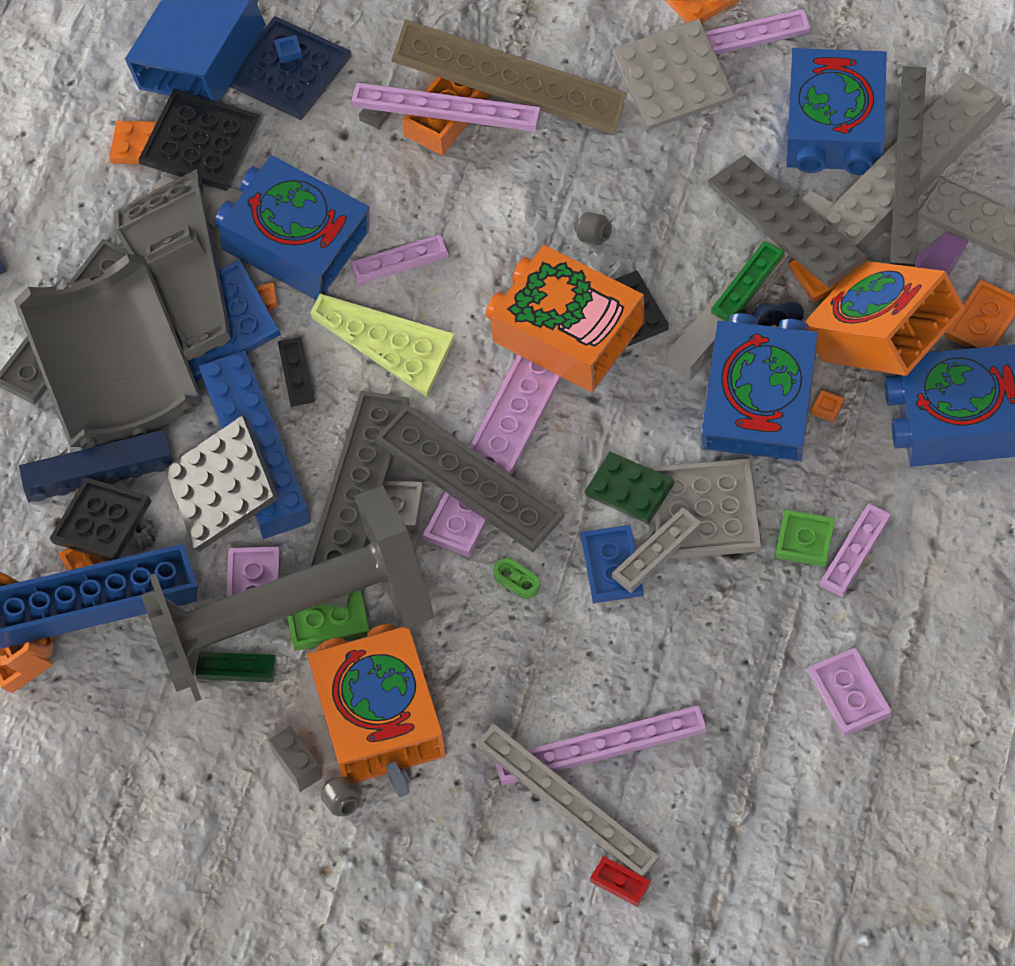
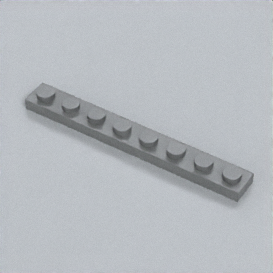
(567, 801)

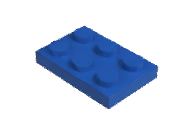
(603, 553)

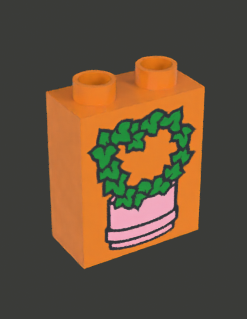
(566, 317)

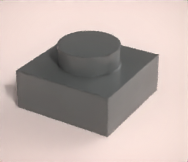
(373, 117)

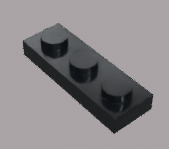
(296, 371)

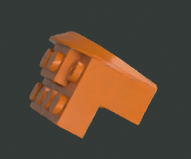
(23, 665)

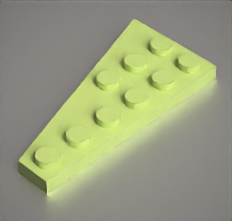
(397, 344)

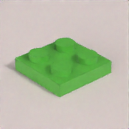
(805, 538)

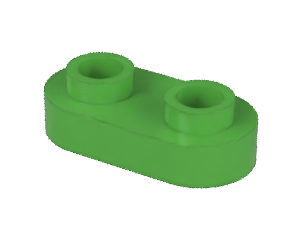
(518, 579)

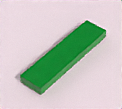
(748, 281)

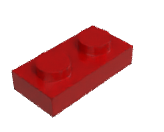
(620, 881)

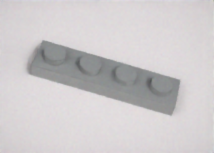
(656, 550)

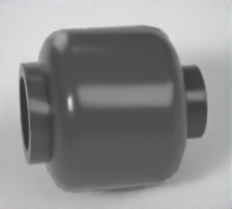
(593, 228)
(340, 796)

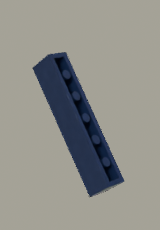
(102, 463)

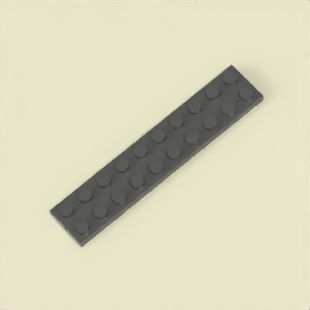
(359, 469)

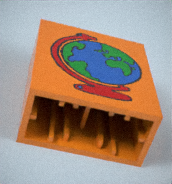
(885, 317)
(376, 703)

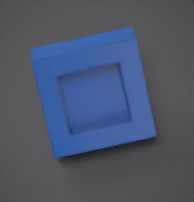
(288, 48)

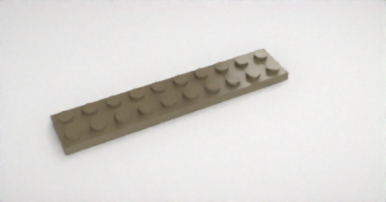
(509, 76)

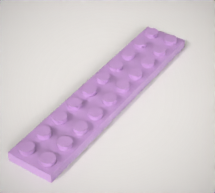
(501, 441)

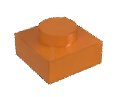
(268, 295)
(827, 406)

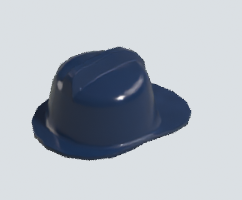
(772, 314)

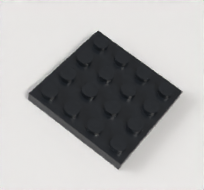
(200, 136)

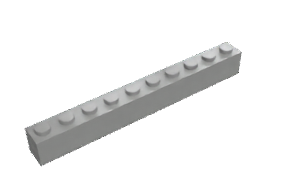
(697, 340)

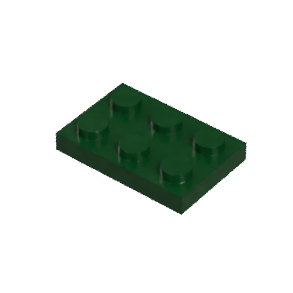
(629, 487)

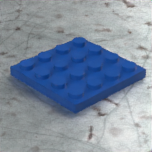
(247, 318)

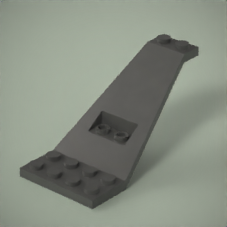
(176, 240)

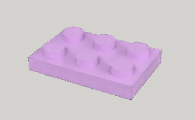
(251, 568)
(849, 691)

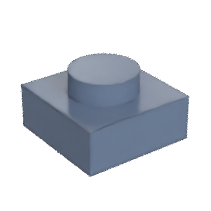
(398, 779)

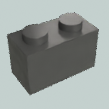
(295, 758)

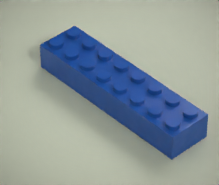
(234, 394)
(92, 595)

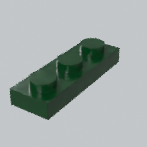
(236, 667)

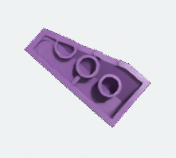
(942, 253)

